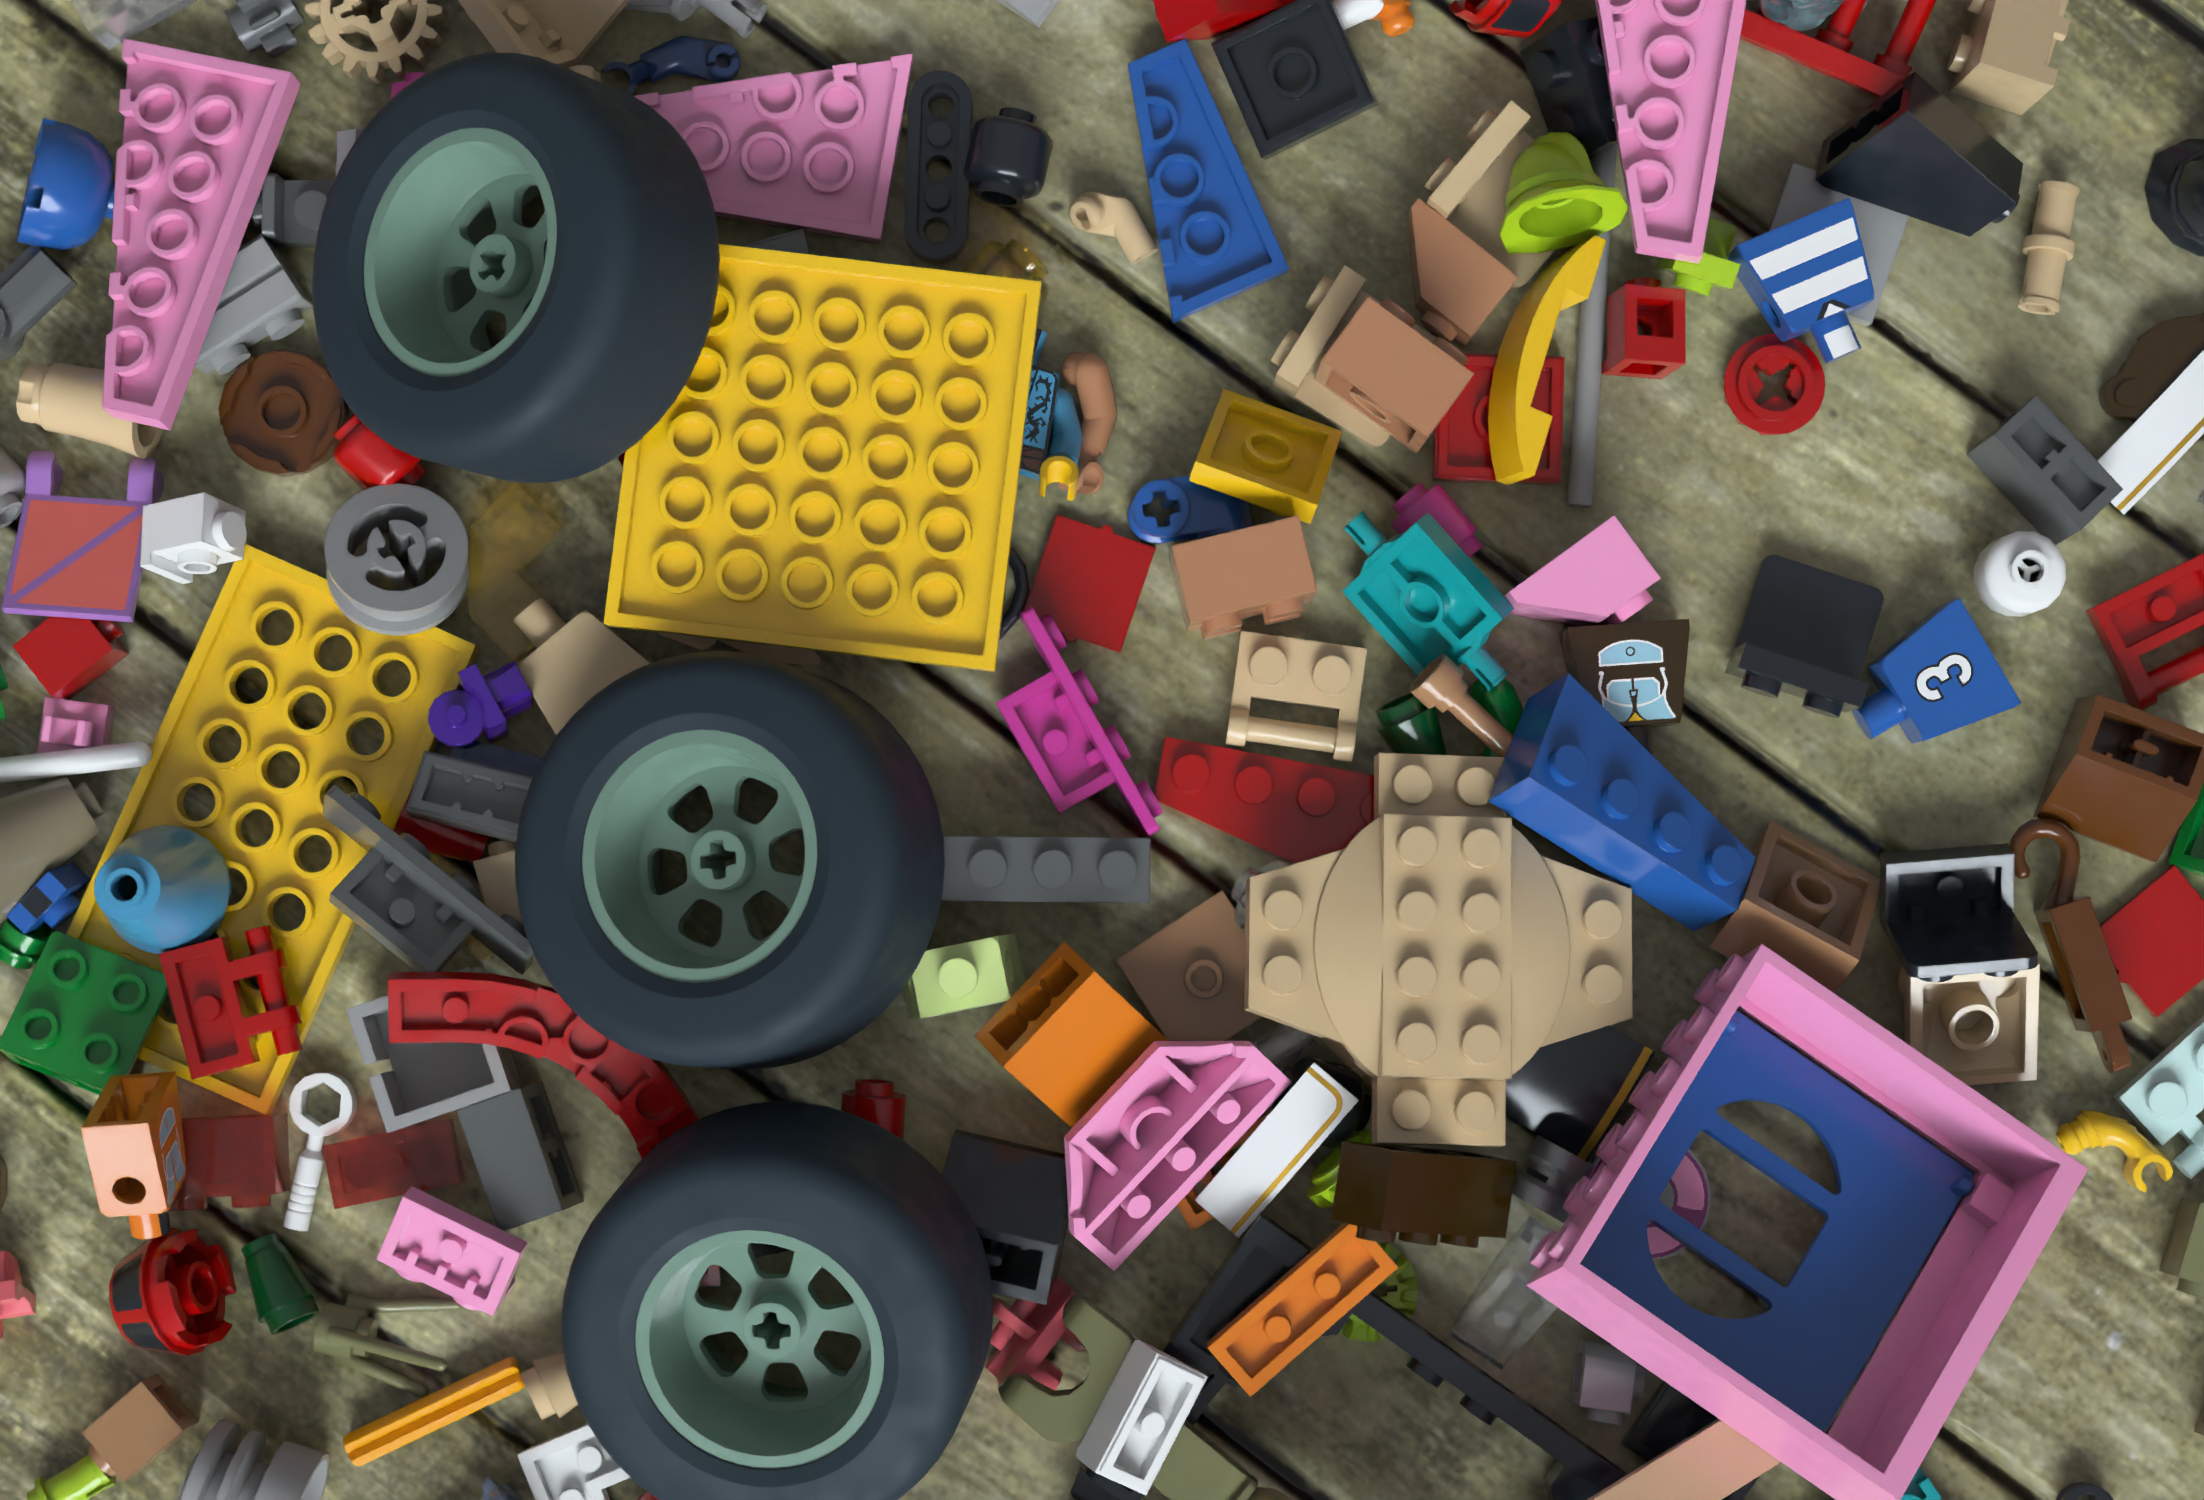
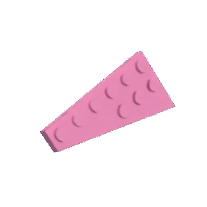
(1670, 101)
(798, 146)
(183, 198)

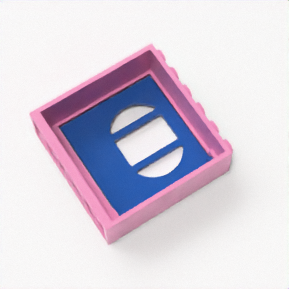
(1899, 1281)

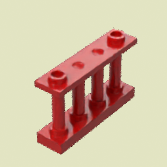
(1831, 47)

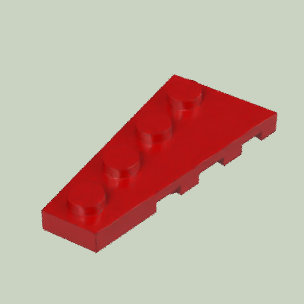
(1266, 800)

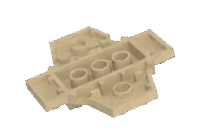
(1438, 950)

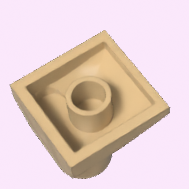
(1975, 1024)

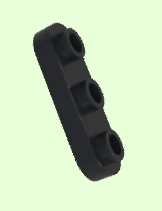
(931, 140)

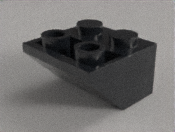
(1017, 1208)

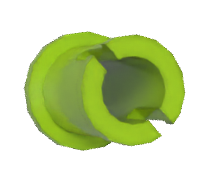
(76, 1482)

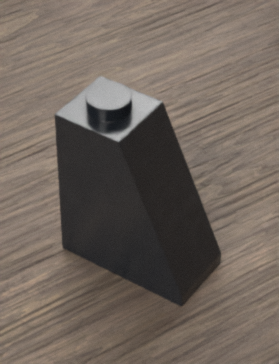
(1922, 160)

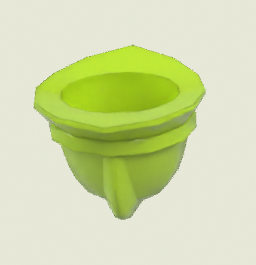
(1557, 198)

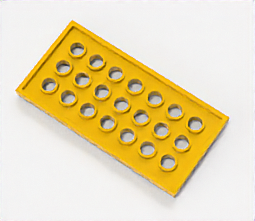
(183, 759)

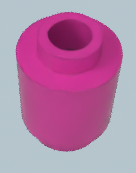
(1443, 509)

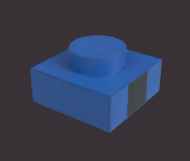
(51, 899)

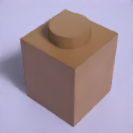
(138, 1428)

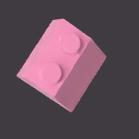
(1589, 581)

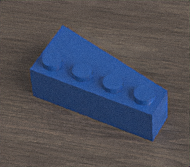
(1618, 808)

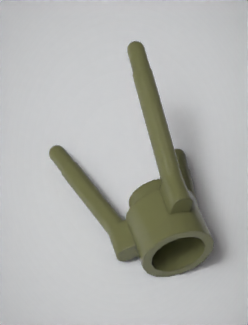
(351, 1337)

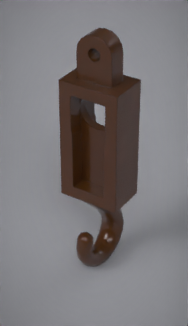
(2077, 945)

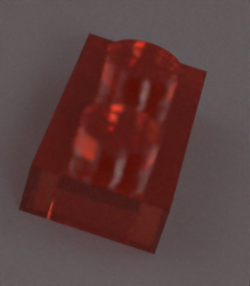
(393, 1162)

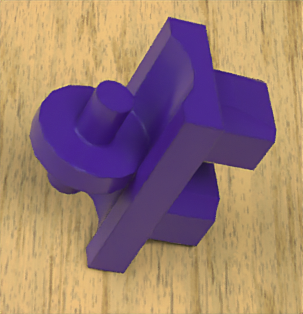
(480, 704)

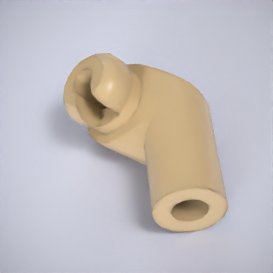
(1116, 218)

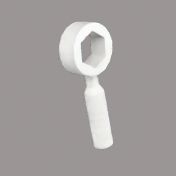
(311, 1159)

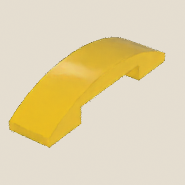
(1515, 428)

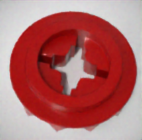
(1803, 385)

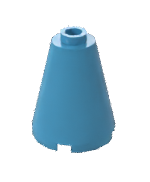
(164, 889)

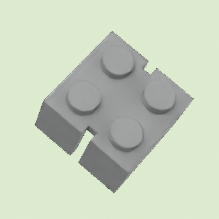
(428, 1076)

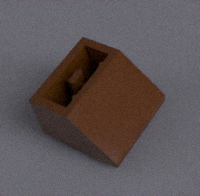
(2123, 776)

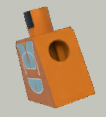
(137, 1150)

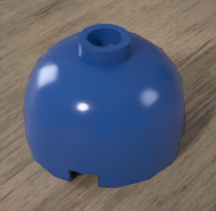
(66, 188)

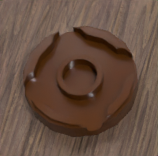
(282, 412)

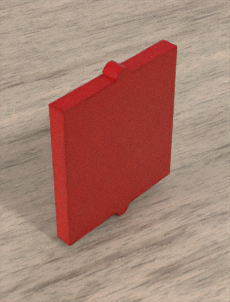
(1090, 582)
(2159, 941)

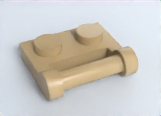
(1300, 675)

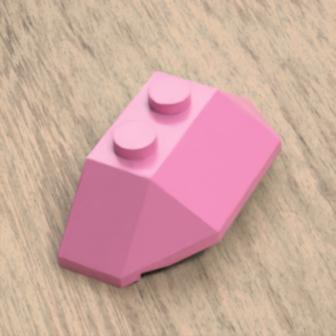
(1160, 1137)

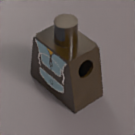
(1632, 671)

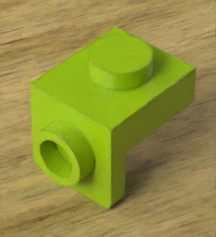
(1713, 268)

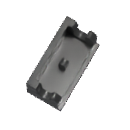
(2045, 471)
(520, 1156)

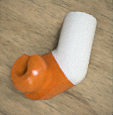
(1393, 14)

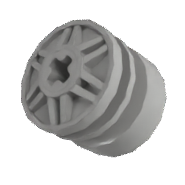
(237, 1470)

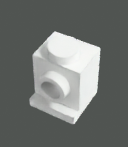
(191, 536)

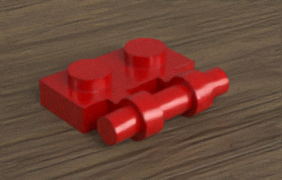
(212, 1007)

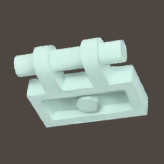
(2170, 1095)

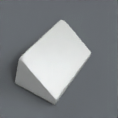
(1140, 1417)

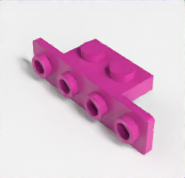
(1064, 737)

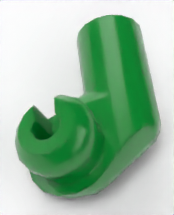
(1501, 703)

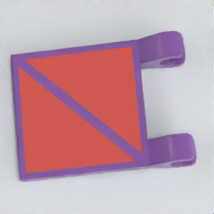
(78, 551)

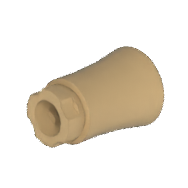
(69, 402)

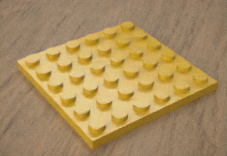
(835, 464)

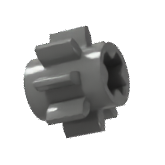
(266, 24)

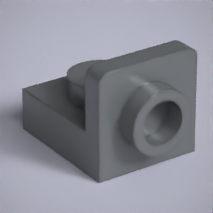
(291, 210)

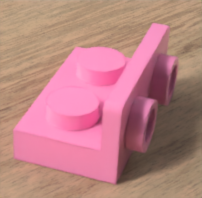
(452, 1251)

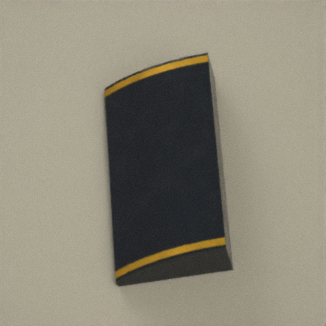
(1577, 1088)

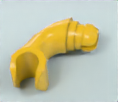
(2101, 1130)

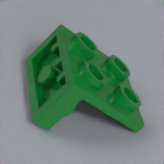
(83, 1014)

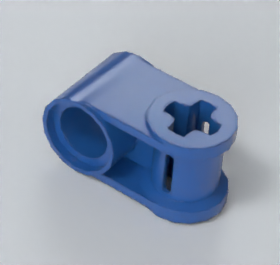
(1196, 511)

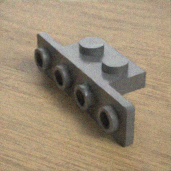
(410, 900)

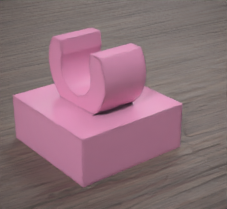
(74, 725)

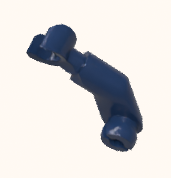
(683, 56)

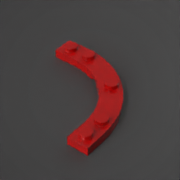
(539, 1023)

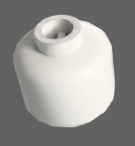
(1999, 578)

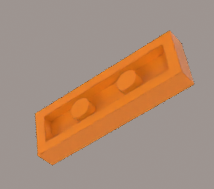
(1300, 1307)

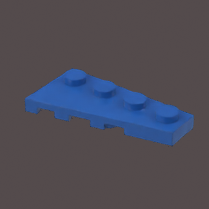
(1201, 198)

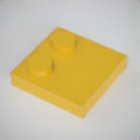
(1266, 456)

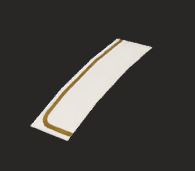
(2158, 437)
(1276, 1150)

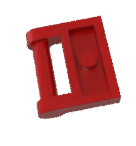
(2147, 619)

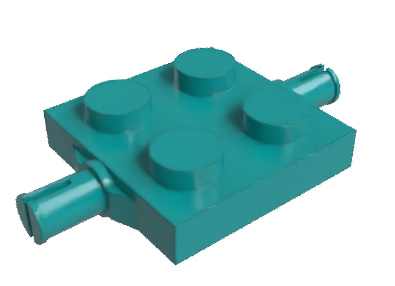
(1427, 597)

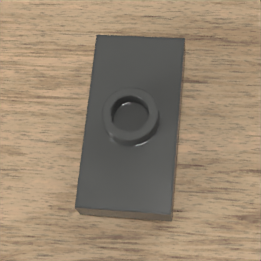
(468, 796)

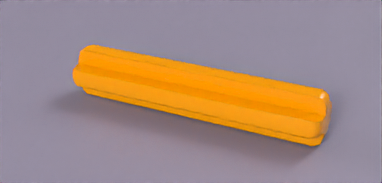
(433, 1411)

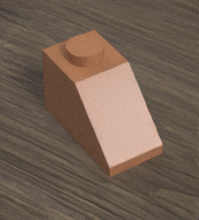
(1452, 276)

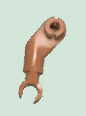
(1099, 412)

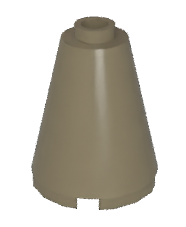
(40, 833)

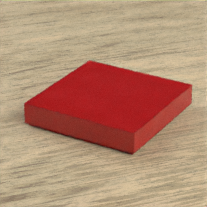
(1462, 435)

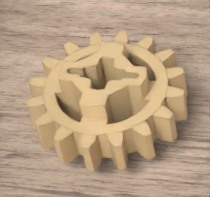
(352, 23)

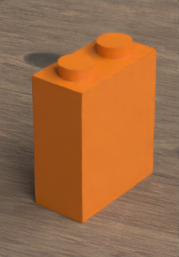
(1067, 1035)

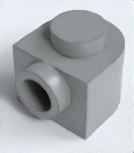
(1605, 1381)

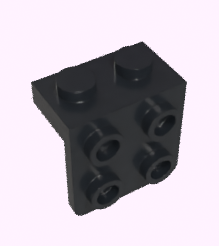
(1573, 84)
(1806, 636)
(1954, 912)

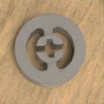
(421, 532)

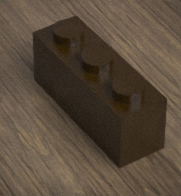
(1422, 1194)

